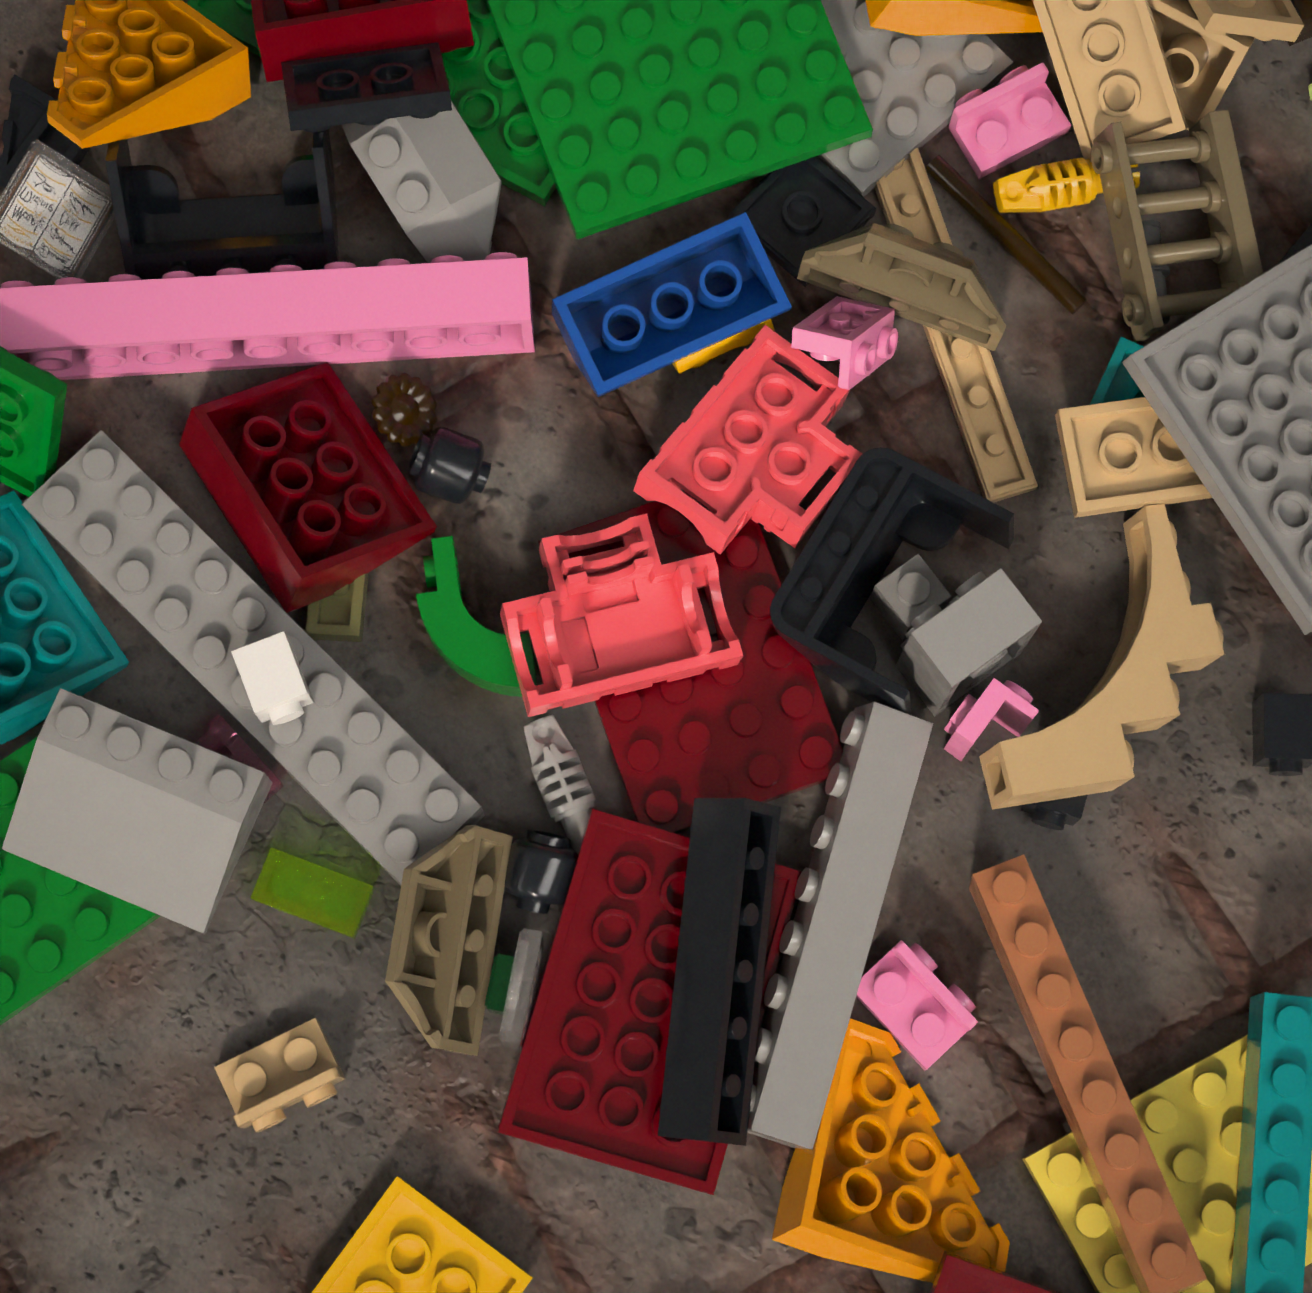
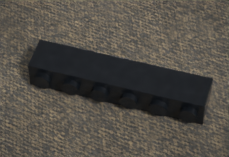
(719, 971)

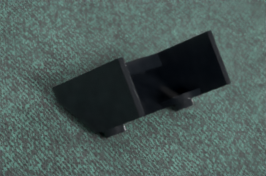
(214, 234)
(872, 513)

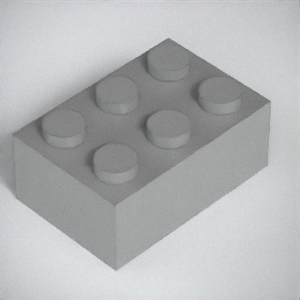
(967, 641)

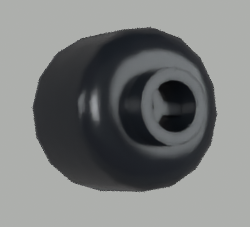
(449, 465)
(540, 870)

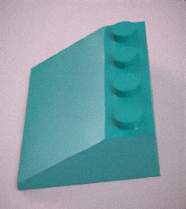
(46, 627)

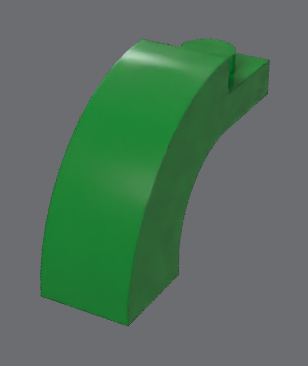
(459, 639)

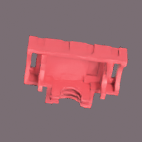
(755, 448)
(616, 619)

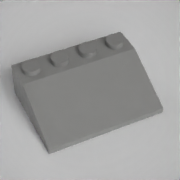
(134, 811)

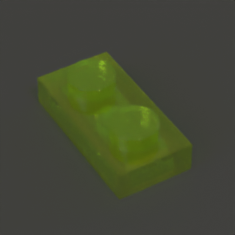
(312, 893)

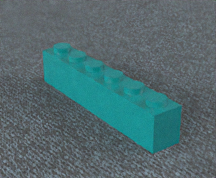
(1274, 1147)

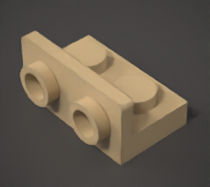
(279, 1075)

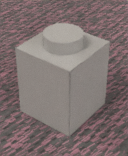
(908, 594)

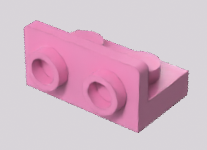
(1007, 120)
(849, 331)
(916, 1003)

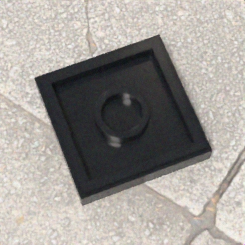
(802, 210)

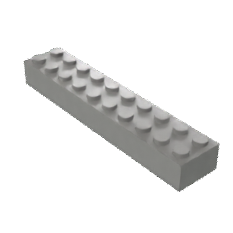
(204, 608)

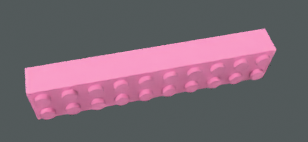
(270, 317)

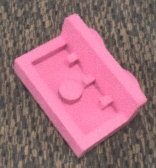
(1003, 703)

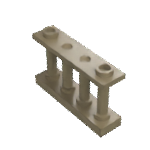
(1219, 196)

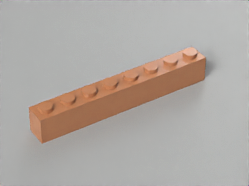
(1085, 1079)

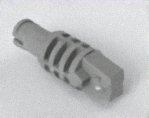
(560, 777)

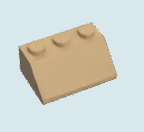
(1197, 59)

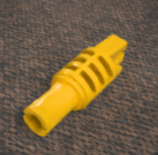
(1050, 186)

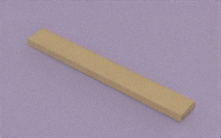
(964, 367)

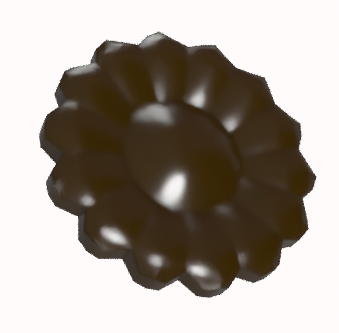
(404, 409)

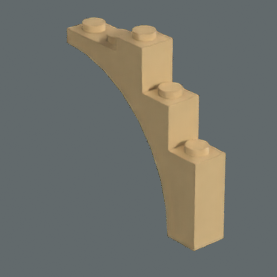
(1134, 695)

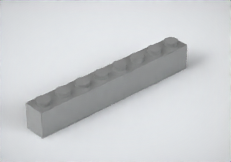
(834, 921)

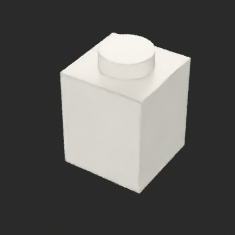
(273, 679)

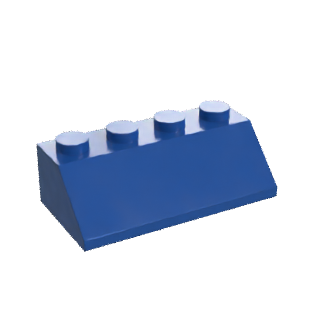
(669, 305)

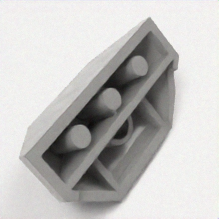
(432, 181)

